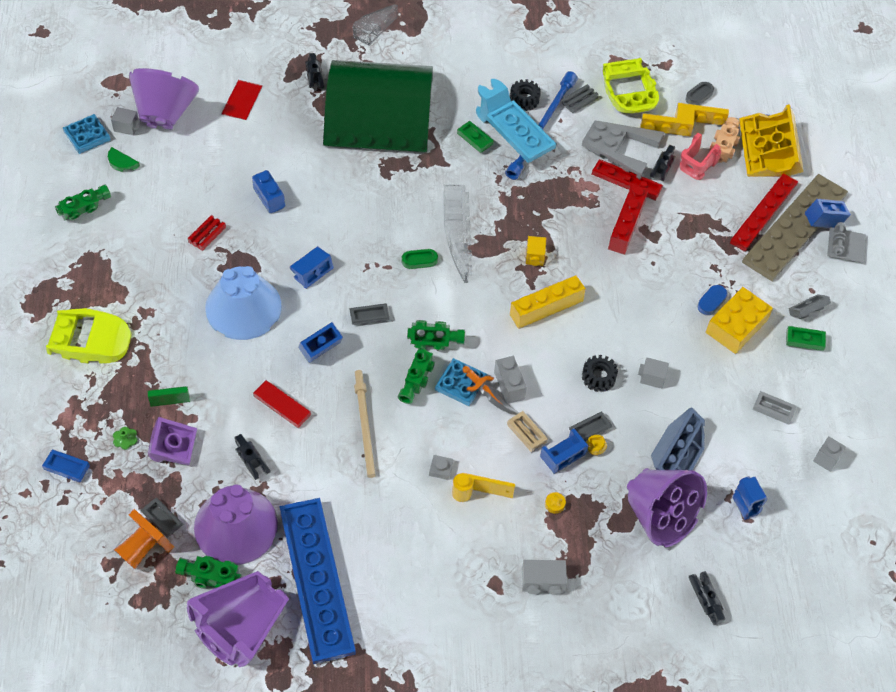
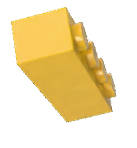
(547, 301)

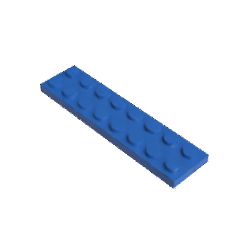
(317, 581)

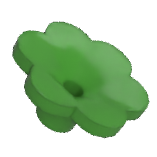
(125, 438)

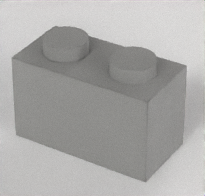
(510, 379)
(544, 576)

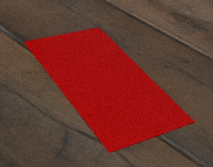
(242, 99)

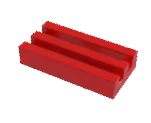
(204, 231)

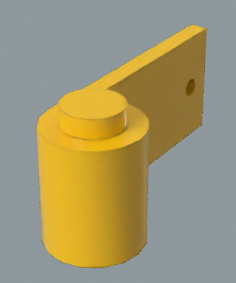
(465, 484)

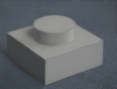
(441, 467)

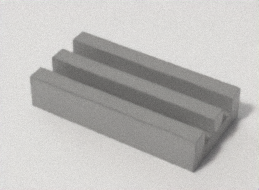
(773, 410)

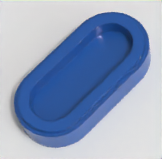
(712, 300)

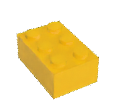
(739, 320)

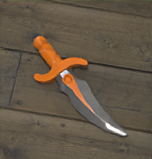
(487, 391)

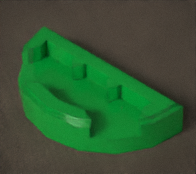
(120, 161)

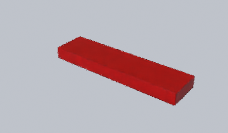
(624, 179)

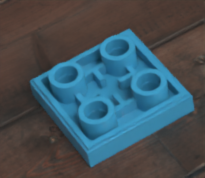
(86, 133)
(455, 382)

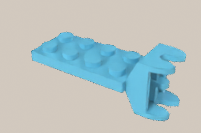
(512, 122)

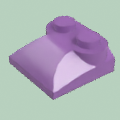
(171, 442)

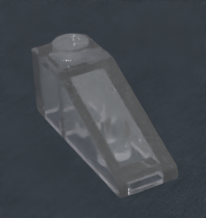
(372, 25)

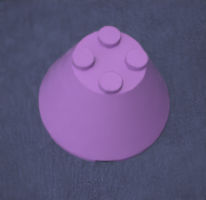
(161, 96)
(667, 503)
(236, 525)

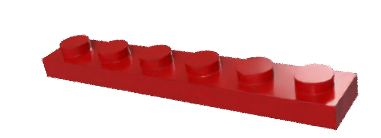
(763, 212)

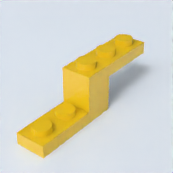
(684, 119)

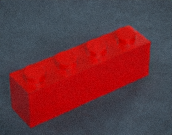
(628, 219)

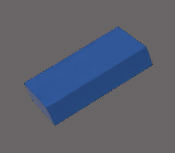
(66, 465)

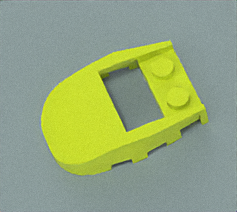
(635, 101)
(106, 341)

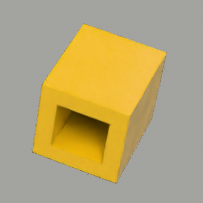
(535, 251)

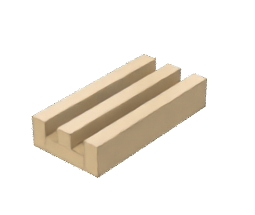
(536, 443)

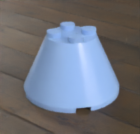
(243, 304)

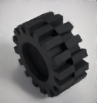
(528, 88)
(597, 382)

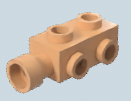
(727, 138)

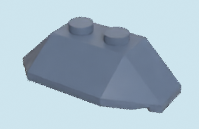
(680, 443)

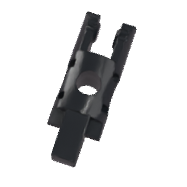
(314, 71)
(664, 163)
(250, 456)
(707, 597)

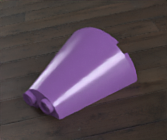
(237, 617)

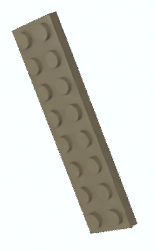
(790, 230)

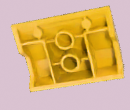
(771, 144)

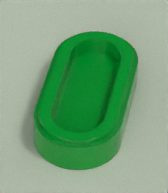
(419, 258)

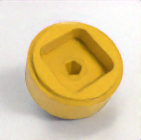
(596, 444)
(555, 502)

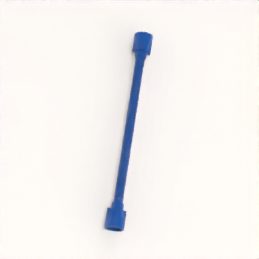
(568, 81)

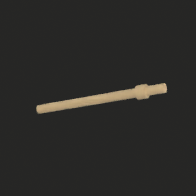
(360, 390)

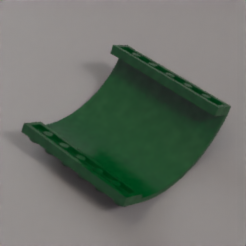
(377, 105)

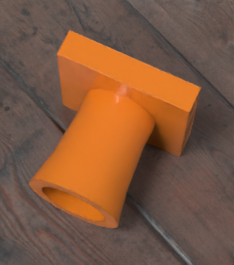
(141, 541)

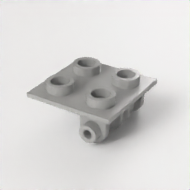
(846, 244)

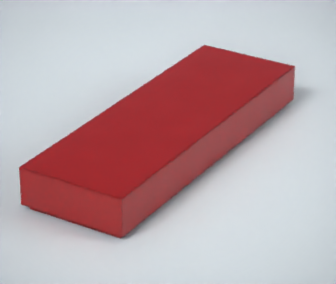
(282, 404)

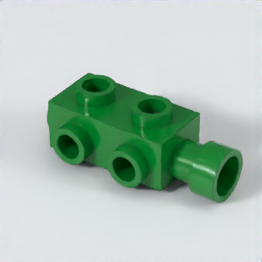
(82, 204)
(430, 336)
(417, 375)
(212, 575)

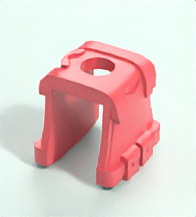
(699, 169)

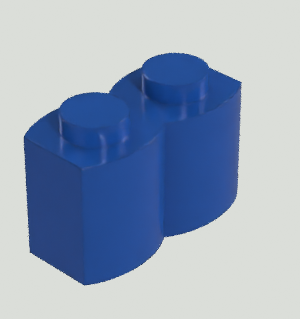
(749, 497)

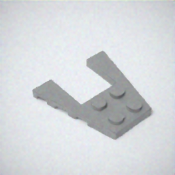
(607, 137)

